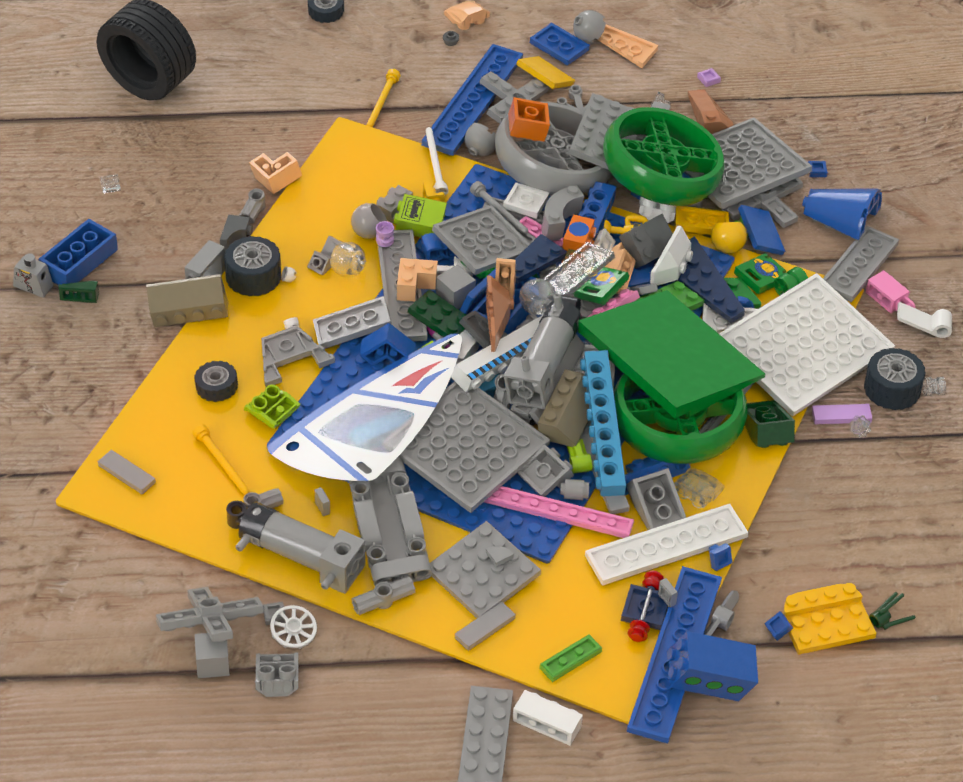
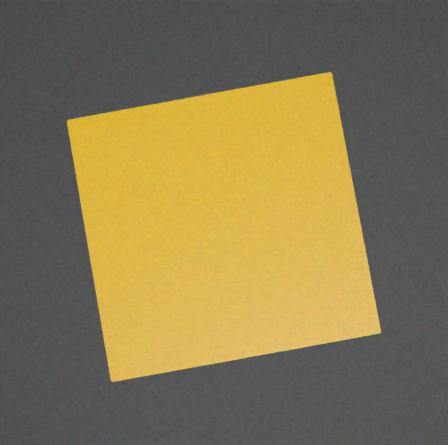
(192, 489)

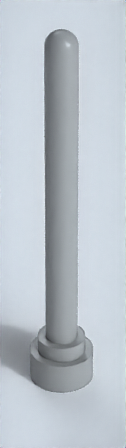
(479, 190)

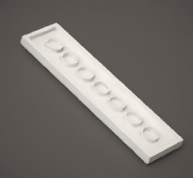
(665, 544)

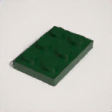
(437, 314)

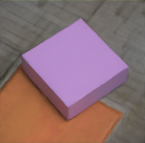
(709, 77)

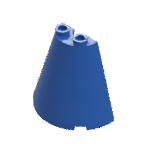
(843, 208)

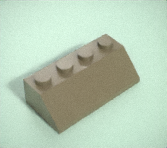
(187, 300)
(566, 411)

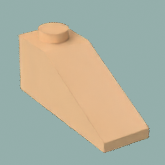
(506, 274)

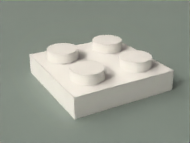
(526, 200)

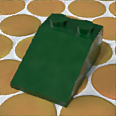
(769, 424)

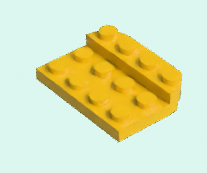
(827, 618)

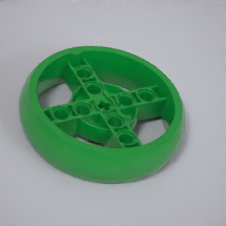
(657, 163)
(688, 444)

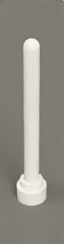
(440, 185)

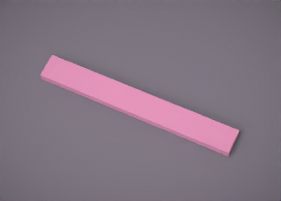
(561, 511)

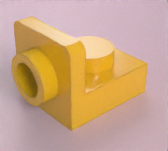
(430, 193)

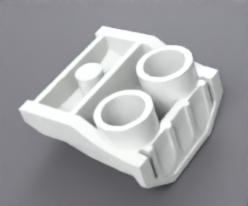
(652, 209)

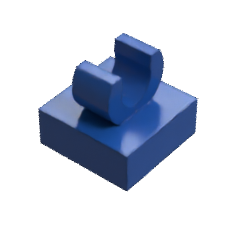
(720, 556)

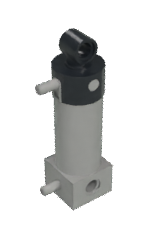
(531, 376)
(336, 558)

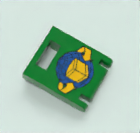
(761, 267)
(606, 281)

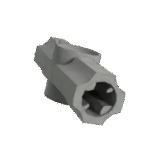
(383, 595)

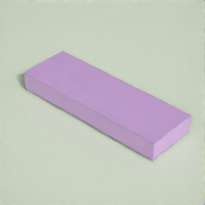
(840, 413)

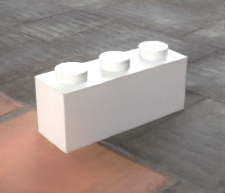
(547, 717)

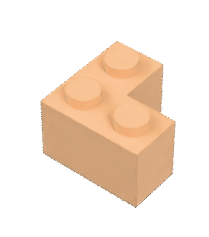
(276, 173)
(414, 275)

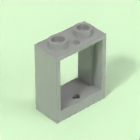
(207, 261)

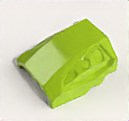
(272, 406)

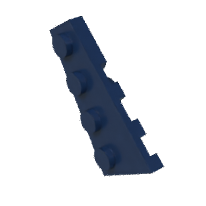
(537, 257)

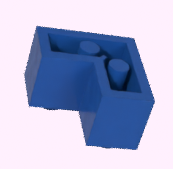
(386, 343)

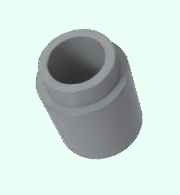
(574, 489)

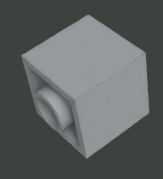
(454, 285)
(211, 657)

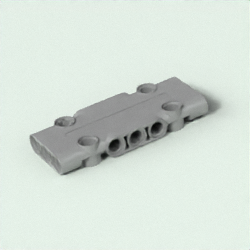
(390, 525)

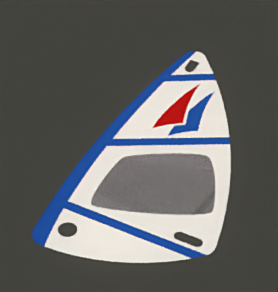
(372, 417)

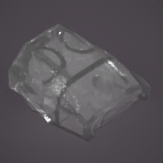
(698, 487)

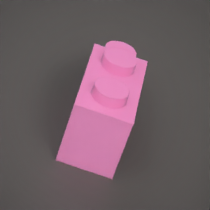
(888, 291)

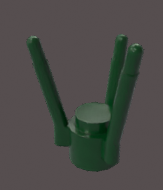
(881, 616)

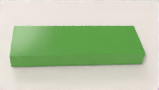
(570, 658)

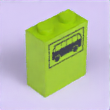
(419, 214)

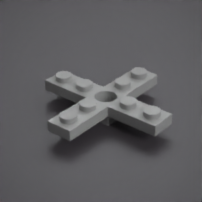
(504, 90)
(771, 202)
(210, 613)

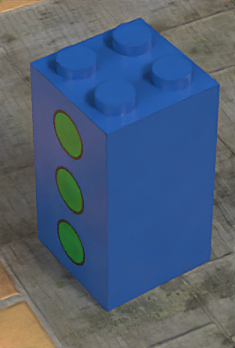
(712, 666)

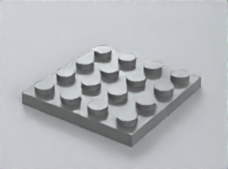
(481, 238)
(474, 578)

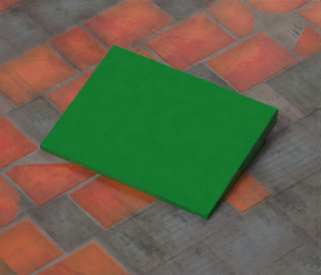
(670, 353)

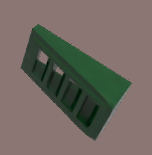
(86, 291)

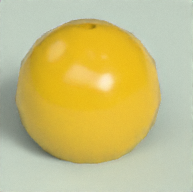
(729, 236)

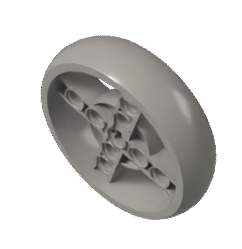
(547, 163)

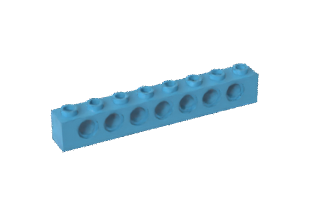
(608, 484)

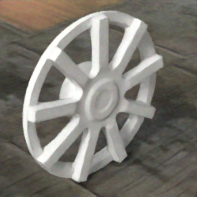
(293, 627)

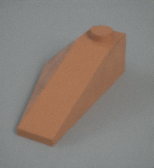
(708, 112)
(498, 310)

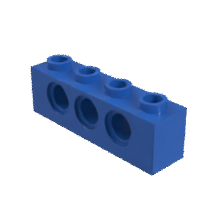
(599, 204)

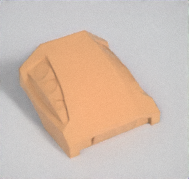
(466, 13)

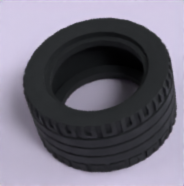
(146, 49)

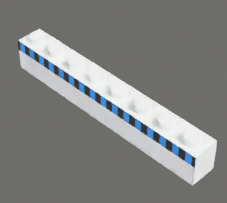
(486, 364)

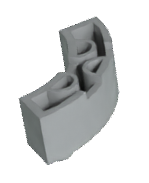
(558, 208)

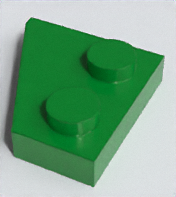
(741, 289)

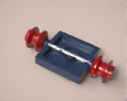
(644, 607)

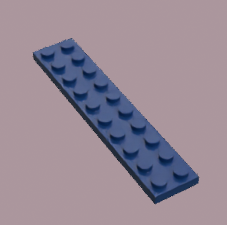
(471, 100)
(657, 702)

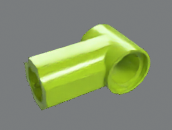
(579, 458)

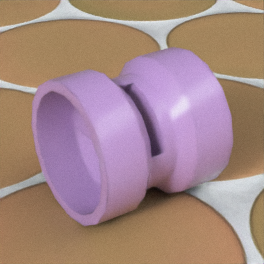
(384, 234)

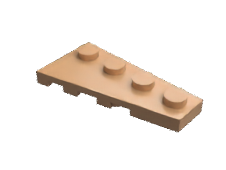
(629, 46)

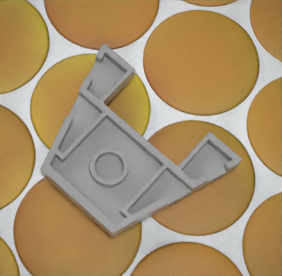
(288, 347)

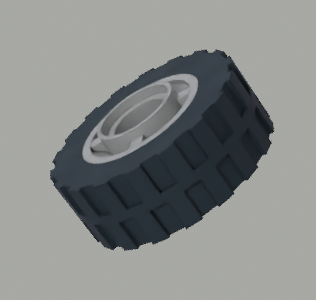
(325, 10)
(216, 381)

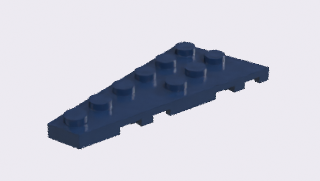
(706, 281)

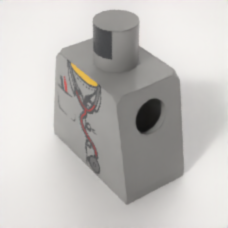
(32, 276)

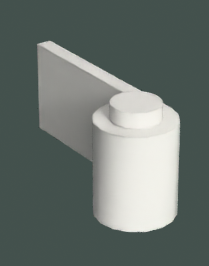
(937, 324)

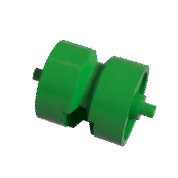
(789, 280)

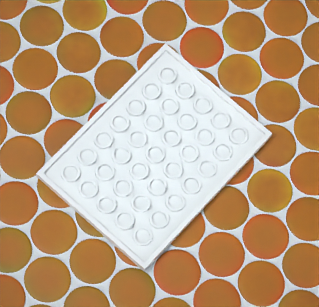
(806, 343)

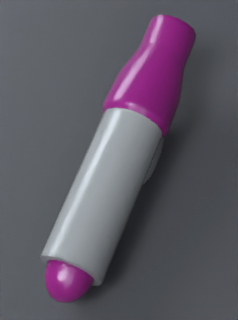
(436, 336)

